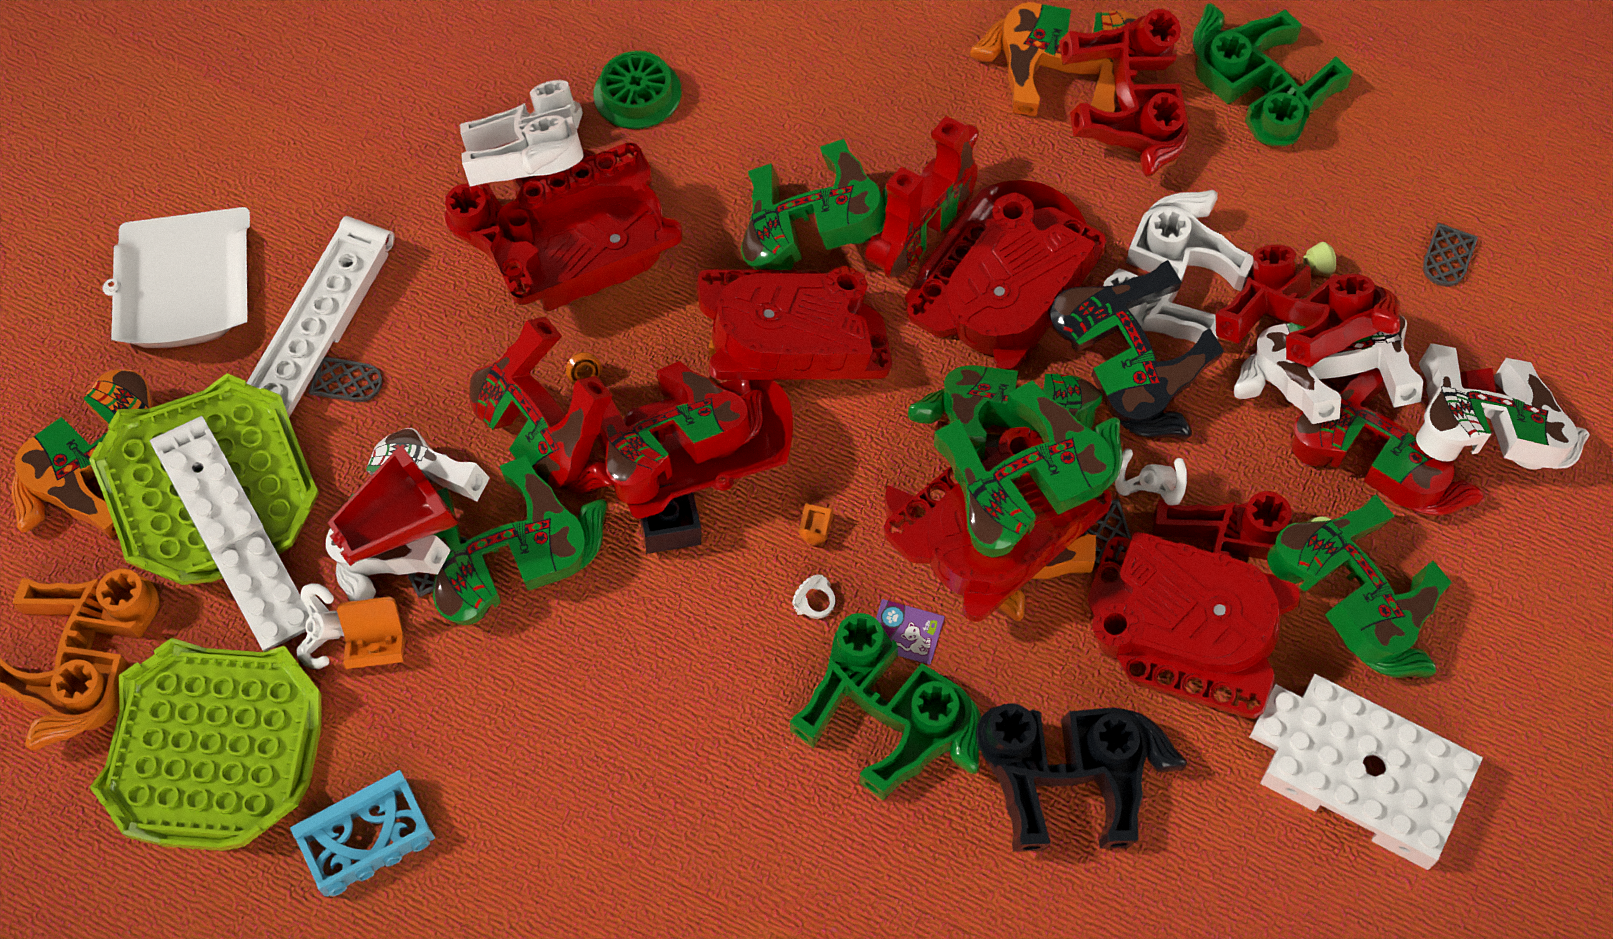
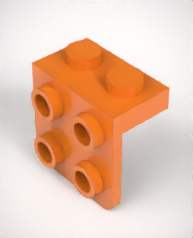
(371, 632)

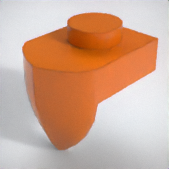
(815, 524)

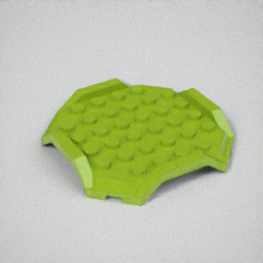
(257, 444)
(209, 746)

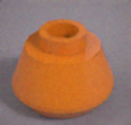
(582, 366)

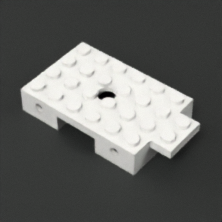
(1321, 758)

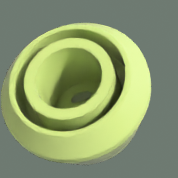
(1321, 259)

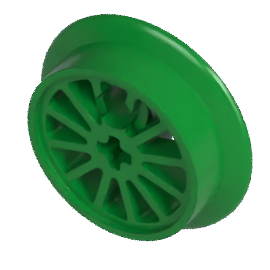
(637, 87)

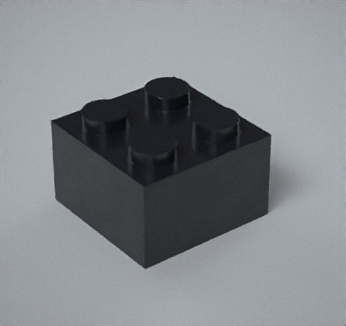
(673, 527)

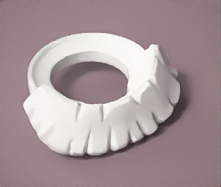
(800, 601)

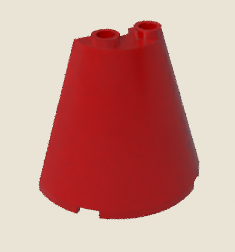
(390, 511)

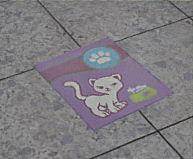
(912, 629)

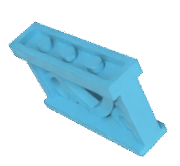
(322, 824)

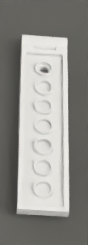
(322, 309)
(232, 533)

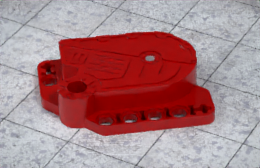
(576, 259)
(1007, 279)
(792, 325)
(946, 545)
(1191, 618)

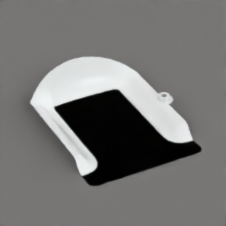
(179, 278)

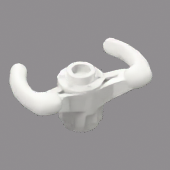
(1155, 479)
(319, 626)

